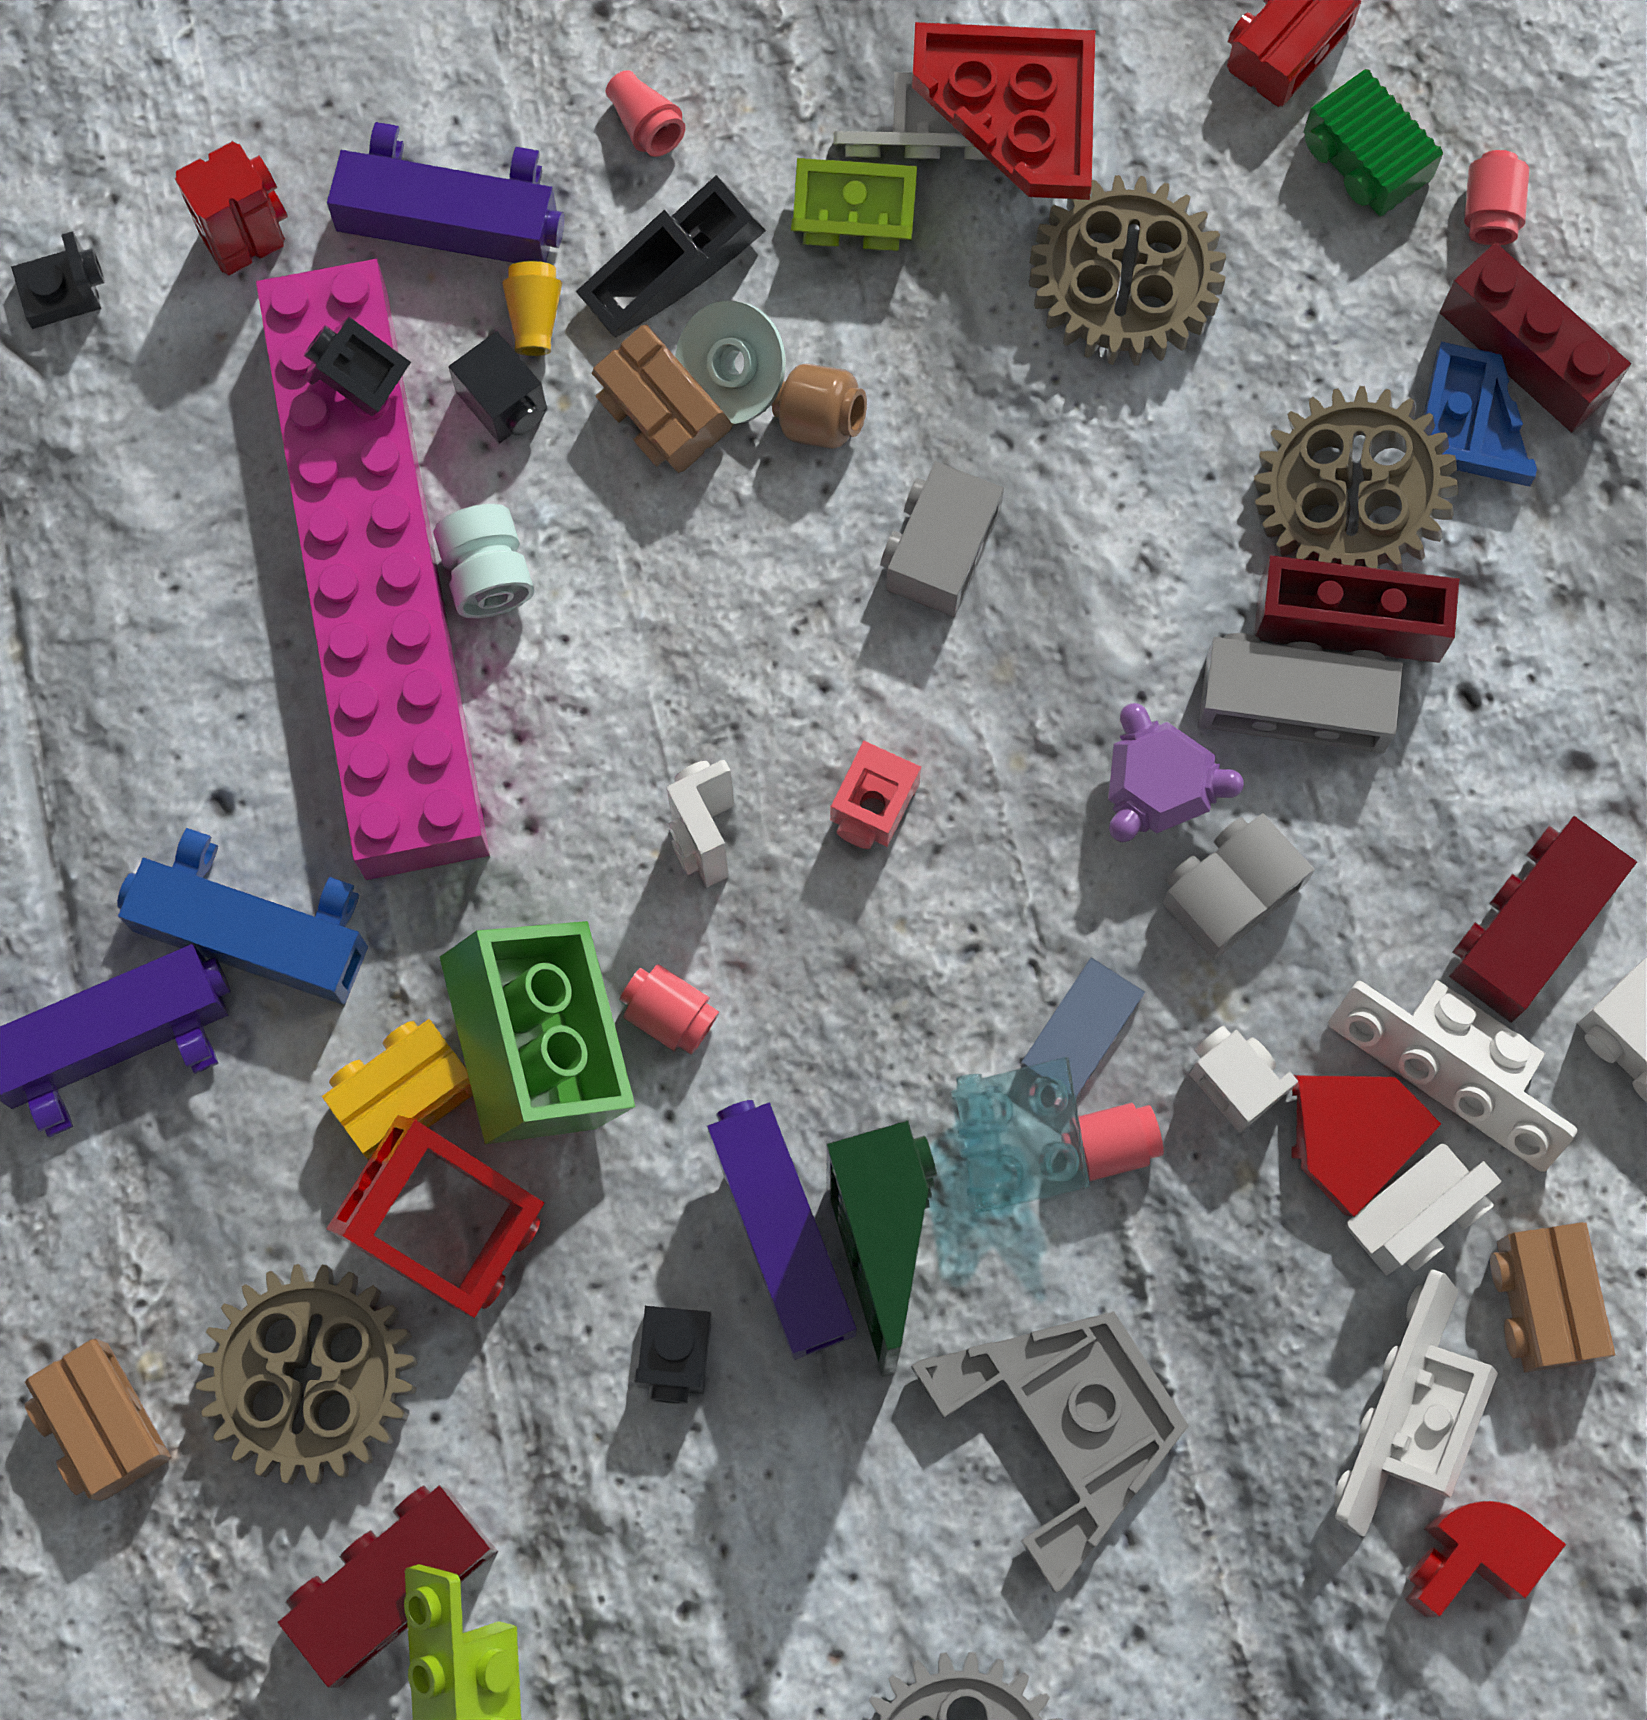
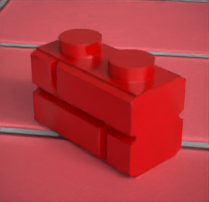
(1287, 43)
(233, 206)

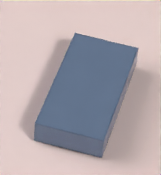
(1086, 1022)

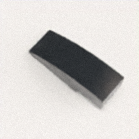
(670, 258)

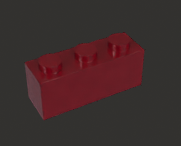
(1536, 334)
(1357, 608)
(1540, 917)
(361, 1606)

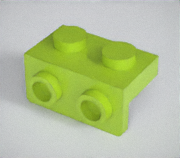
(854, 201)

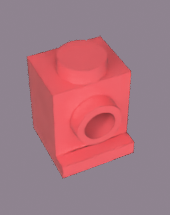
(878, 776)

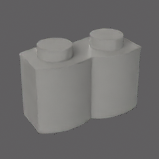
(1236, 884)

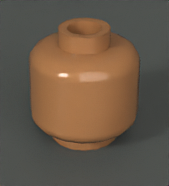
(820, 406)

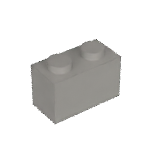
(942, 539)

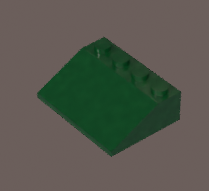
(879, 1202)

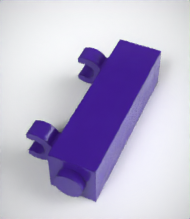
(444, 206)
(107, 1026)
(781, 1228)

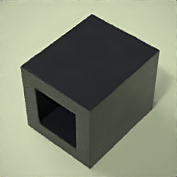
(498, 388)

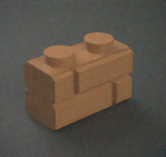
(661, 399)
(1552, 1298)
(95, 1421)

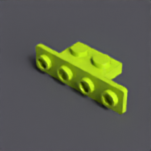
(455, 1671)

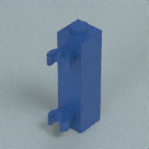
(242, 929)

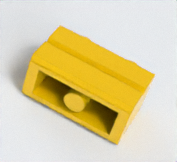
(411, 1079)

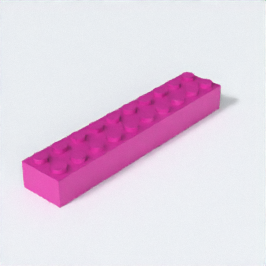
(373, 588)

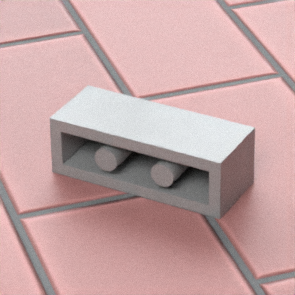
(1300, 693)

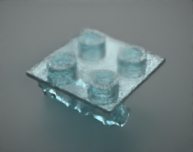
(1021, 1135)

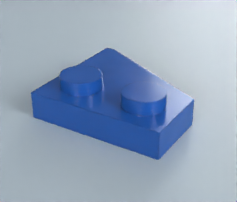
(1478, 415)

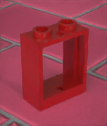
(384, 1180)

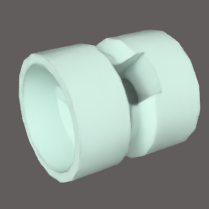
(483, 561)

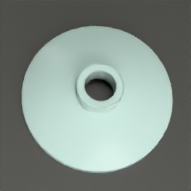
(709, 354)

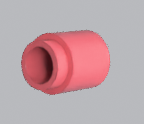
(1496, 197)
(668, 1009)
(1120, 1140)

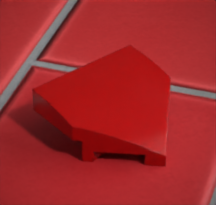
(1356, 1134)

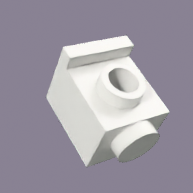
(1239, 1077)

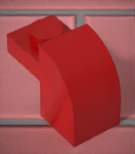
(1486, 1538)

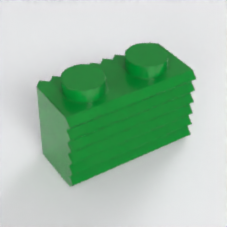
(1371, 143)

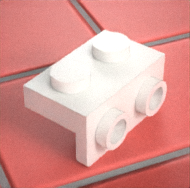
(694, 799)
(1418, 1206)

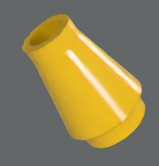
(532, 304)

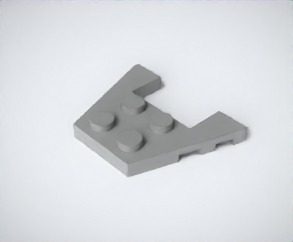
(1090, 1408)

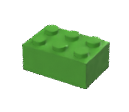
(536, 1031)

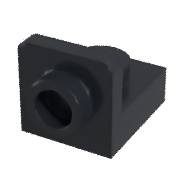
(59, 284)
(355, 364)
(673, 1353)

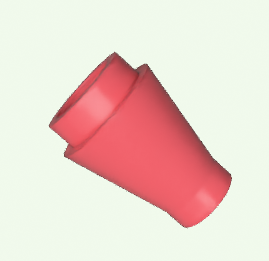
(648, 117)

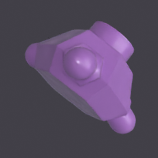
(1162, 777)

